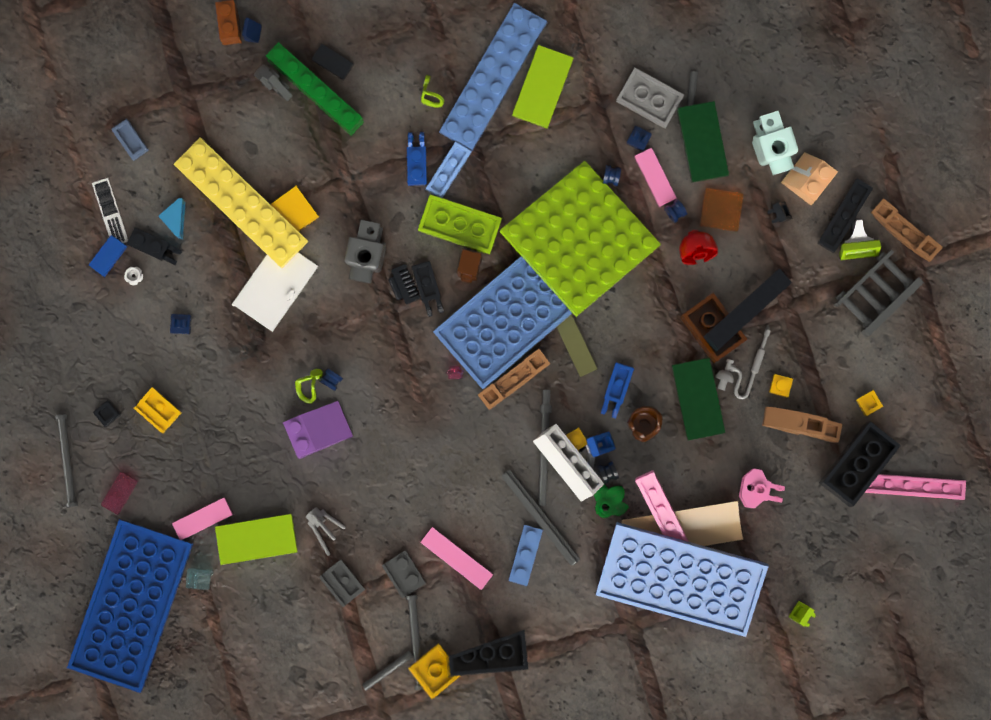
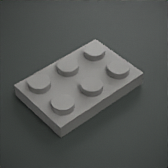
(650, 98)

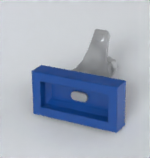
(597, 446)

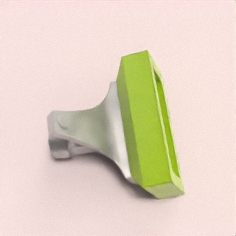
(859, 244)

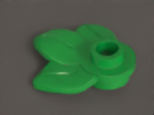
(612, 499)

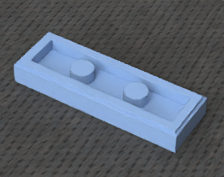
(448, 170)

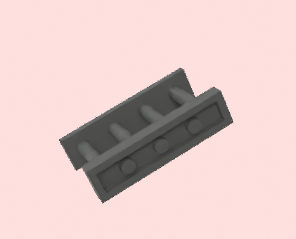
(897, 298)

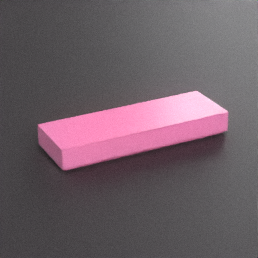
(655, 177)
(202, 519)

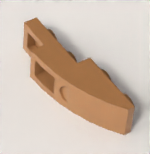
(802, 423)

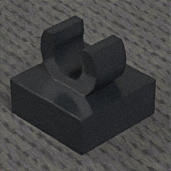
(782, 212)

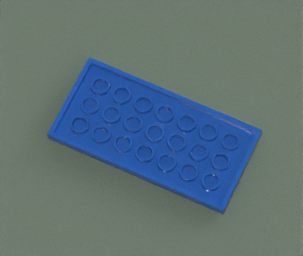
(130, 606)

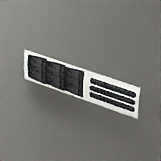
(109, 210)

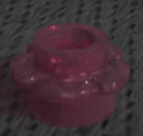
(455, 372)

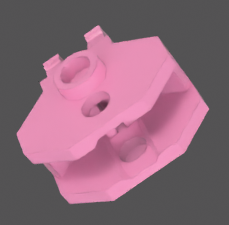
(759, 489)

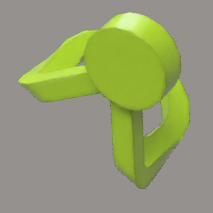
(427, 102)
(314, 374)

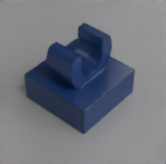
(639, 138)
(180, 324)

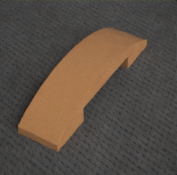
(905, 232)
(514, 379)

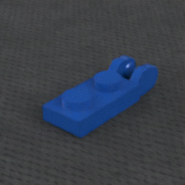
(416, 161)
(617, 387)

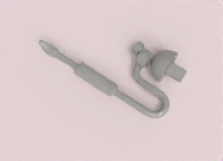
(726, 376)

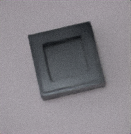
(106, 413)

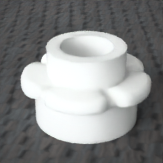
(128, 275)

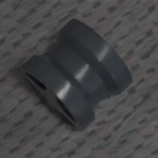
(608, 472)

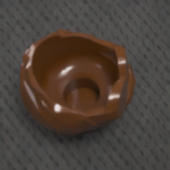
(645, 423)

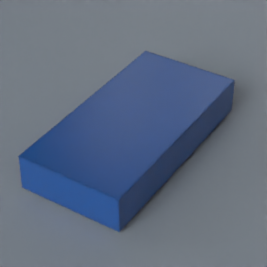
(108, 255)

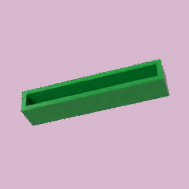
(314, 89)

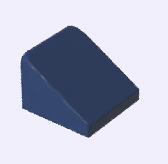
(251, 30)

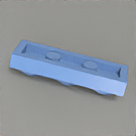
(525, 555)

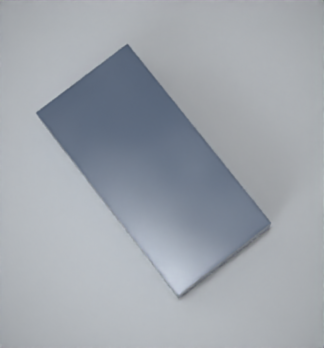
(130, 139)

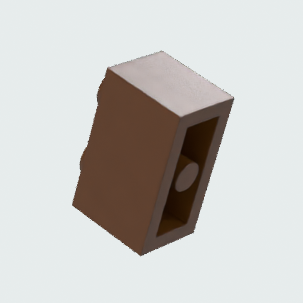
(469, 266)

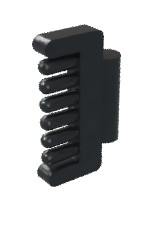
(398, 285)

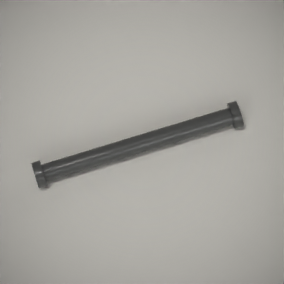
(66, 460)
(414, 631)

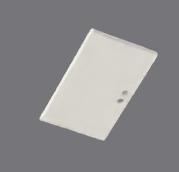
(271, 287)

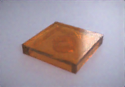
(721, 209)

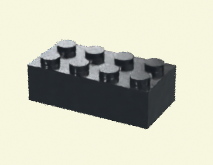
(859, 464)

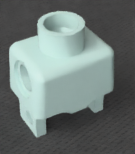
(775, 135)

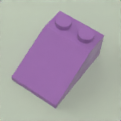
(317, 429)

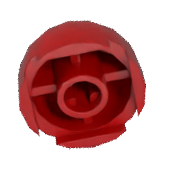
(697, 246)

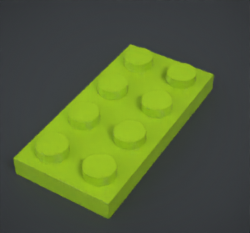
(459, 224)

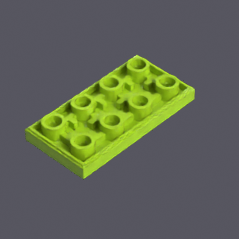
(542, 86)
(256, 539)

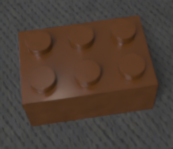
(704, 318)

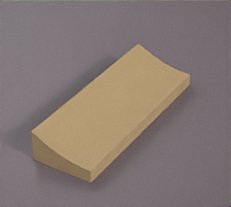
(701, 525)

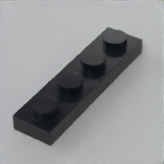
(845, 215)

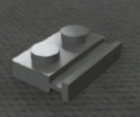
(403, 574)
(342, 583)

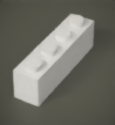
(568, 462)

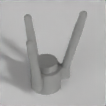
(317, 519)

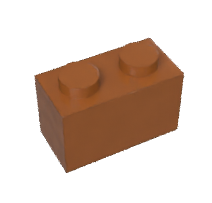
(228, 22)

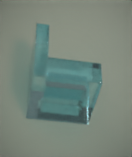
(198, 578)

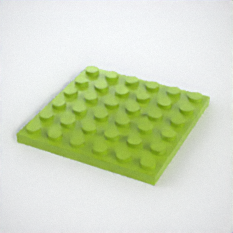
(580, 238)

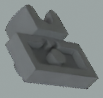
(270, 80)

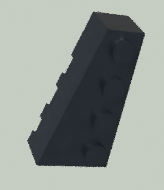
(496, 656)

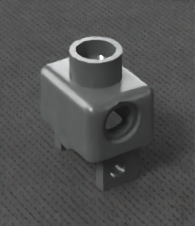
(365, 244)

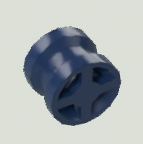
(612, 175)
(675, 211)
(331, 379)

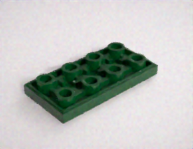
(702, 142)
(698, 399)

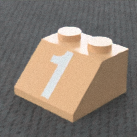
(809, 177)

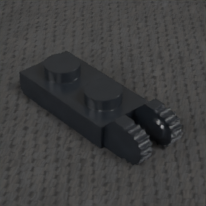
(152, 245)
(427, 285)

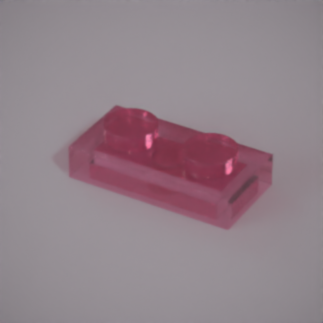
(119, 493)

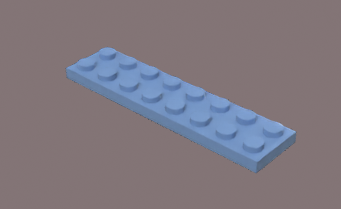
(493, 76)

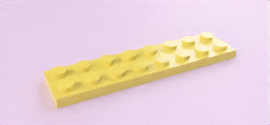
(241, 203)

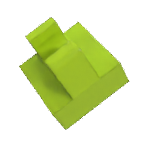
(801, 614)

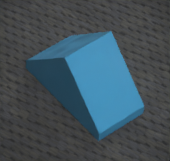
(174, 217)

